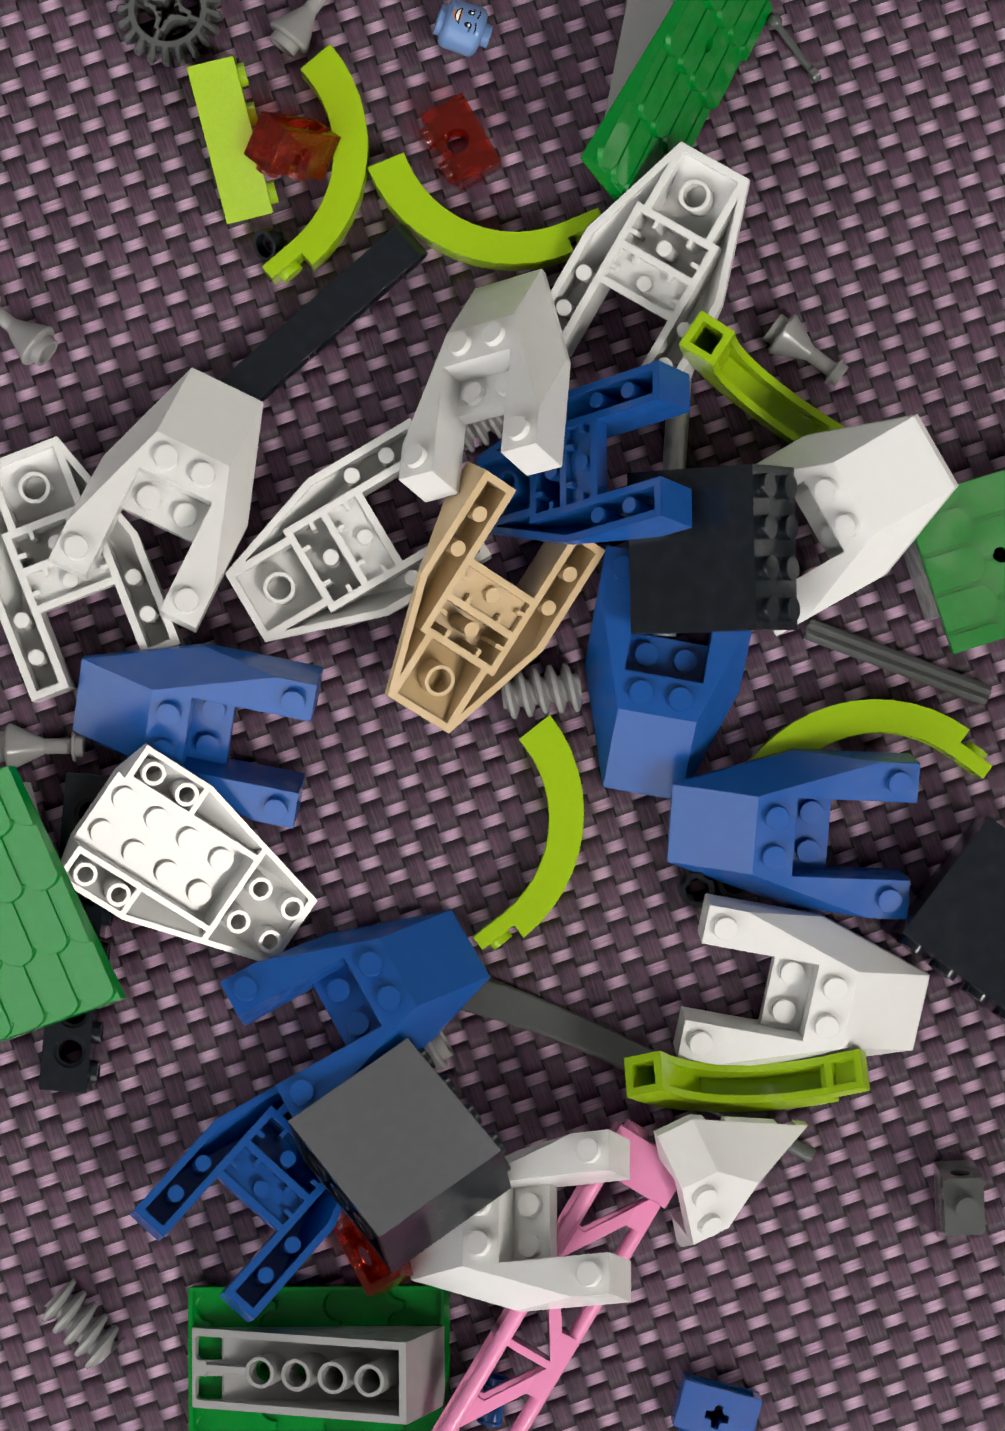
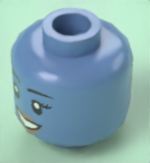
(462, 27)

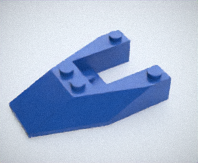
(573, 500)
(651, 695)
(186, 709)
(769, 828)
(376, 986)
(262, 1166)

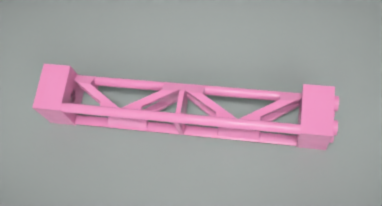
(468, 1402)

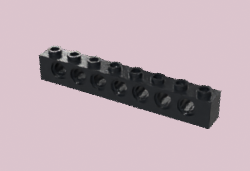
(56, 1069)

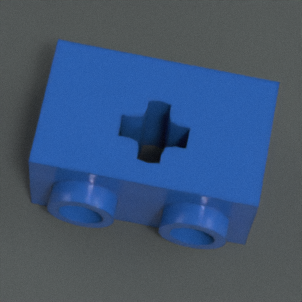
(700, 1394)

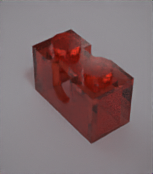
(454, 120)
(291, 146)
(375, 1278)

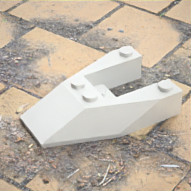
(661, 247)
(494, 362)
(183, 471)
(865, 499)
(35, 502)
(326, 552)
(821, 993)
(511, 1244)

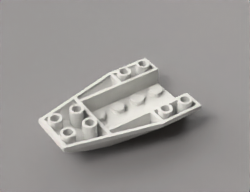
(183, 861)

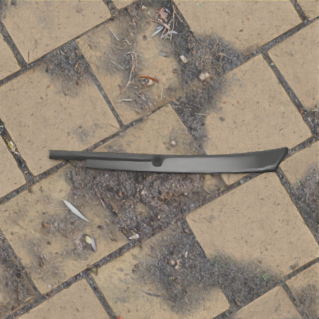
(539, 1016)

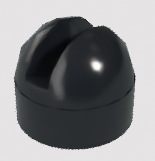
(263, 238)

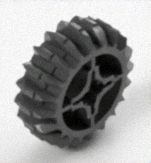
(165, 28)

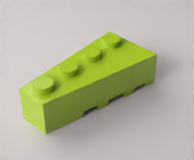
(227, 128)

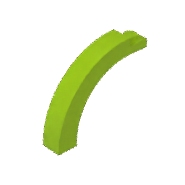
(327, 229)
(467, 241)
(735, 374)
(882, 717)
(565, 832)
(707, 1087)

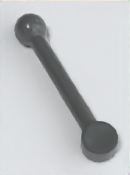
(775, 22)

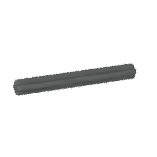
(897, 662)

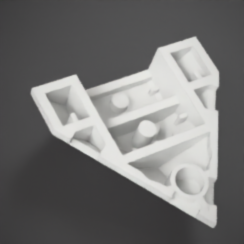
(718, 1167)

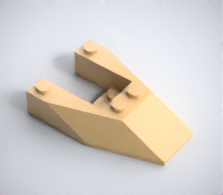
(466, 623)

